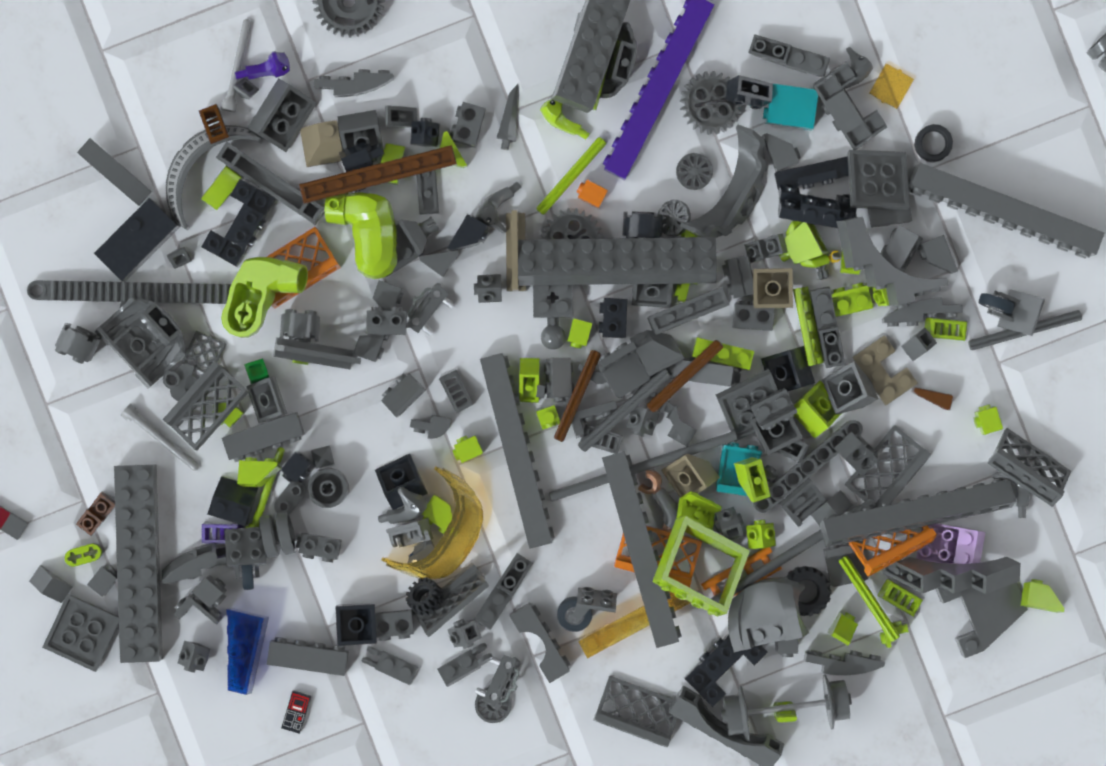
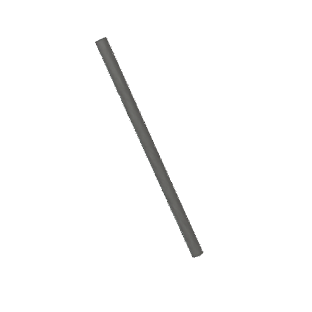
(646, 465)
(786, 556)

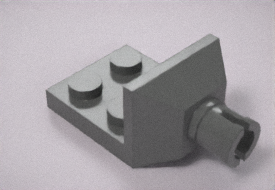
(412, 240)

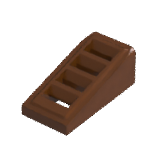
(208, 113)
(940, 399)

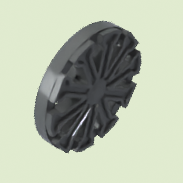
(694, 171)
(674, 217)
(491, 710)

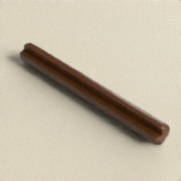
(685, 376)
(577, 395)

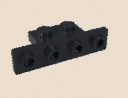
(815, 173)

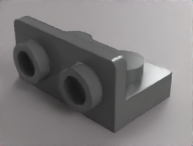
(773, 409)

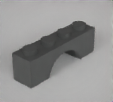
(370, 345)
(527, 620)

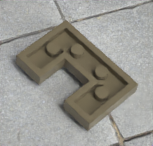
(885, 387)

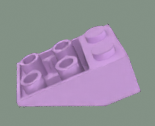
(953, 545)

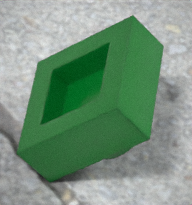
(256, 371)

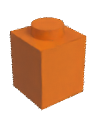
(591, 193)

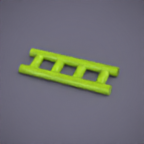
(808, 326)

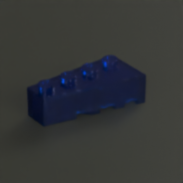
(244, 648)

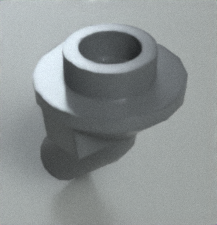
(770, 473)

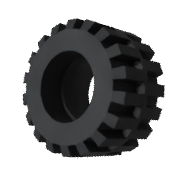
(823, 589)

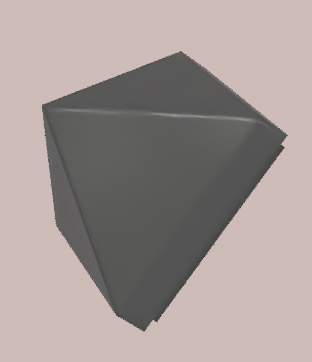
(246, 89)
(179, 257)
(322, 457)

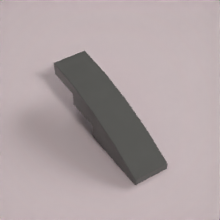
(114, 172)

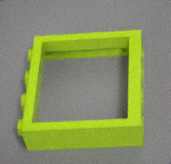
(710, 537)

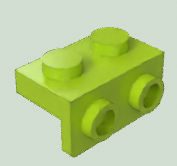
(698, 509)

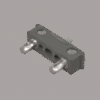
(427, 308)
(501, 682)

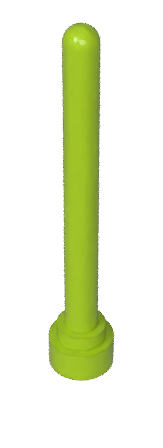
(266, 492)

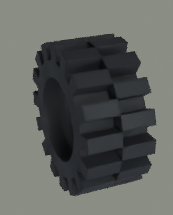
(431, 602)

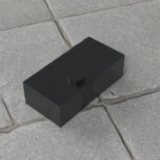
(136, 240)

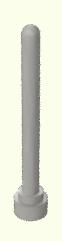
(229, 103)
(131, 414)

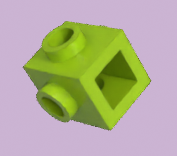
(760, 535)

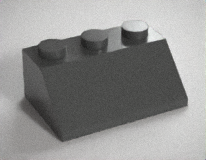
(282, 115)

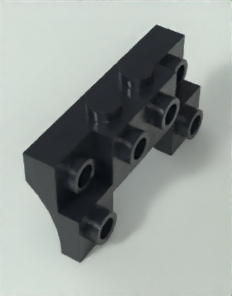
(813, 209)
(244, 227)
(715, 664)

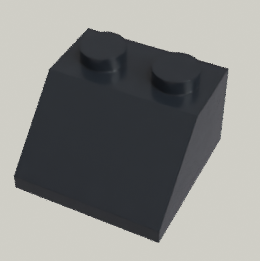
(469, 234)
(789, 369)
(400, 474)
(232, 501)
(356, 624)

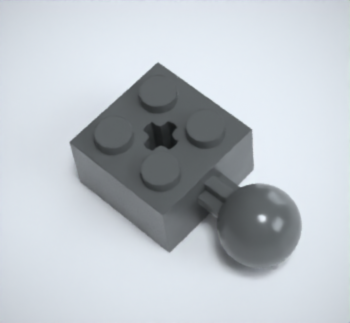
(552, 335)

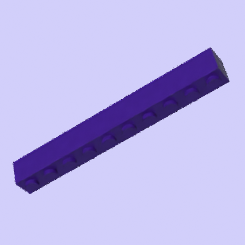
(658, 88)

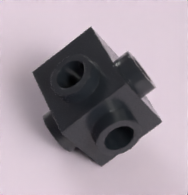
(425, 133)

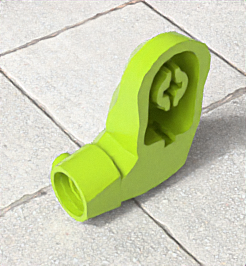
(371, 227)
(255, 291)

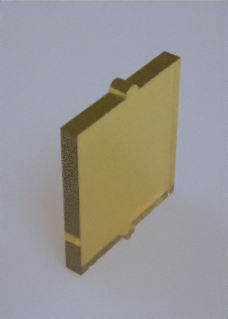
(891, 86)

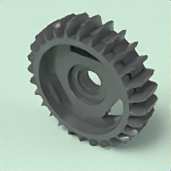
(360, 12)

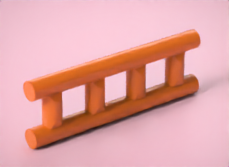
(762, 554)

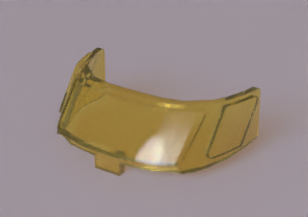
(456, 540)

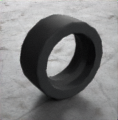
(933, 128)

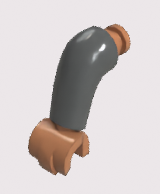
(663, 499)

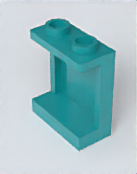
(792, 107)
(728, 478)

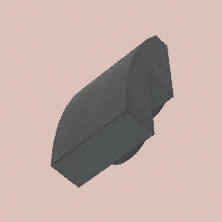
(886, 217)
(766, 248)

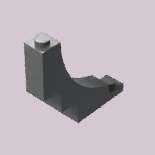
(955, 577)

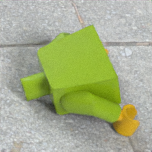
(806, 246)

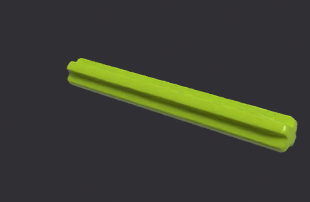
(571, 175)
(869, 598)

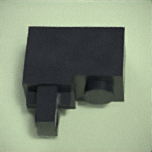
(360, 156)

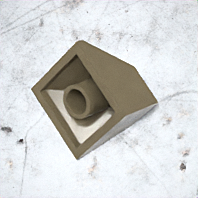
(321, 143)
(773, 288)
(690, 474)

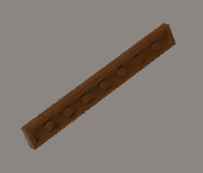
(377, 174)

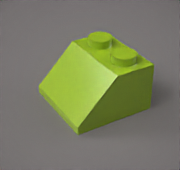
(815, 410)

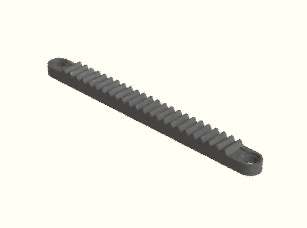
(125, 290)

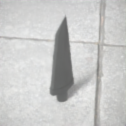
(507, 128)

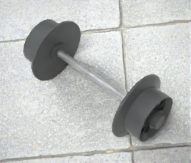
(836, 701)

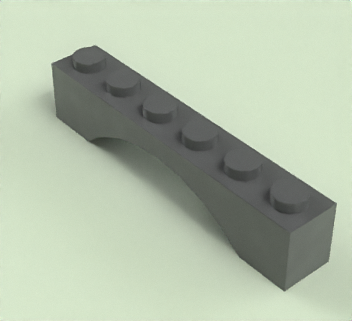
(269, 182)
(691, 709)

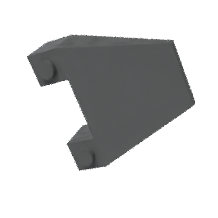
(988, 614)

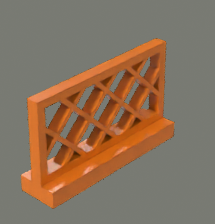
(315, 273)
(895, 553)
(624, 562)

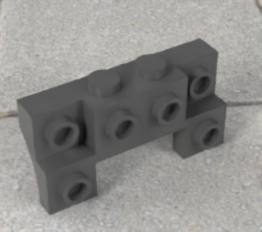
(844, 111)

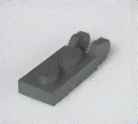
(392, 665)
(463, 665)

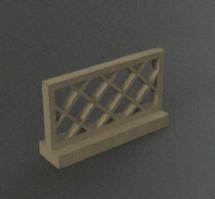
(515, 231)

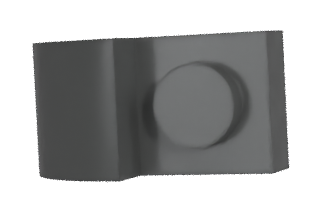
(436, 428)

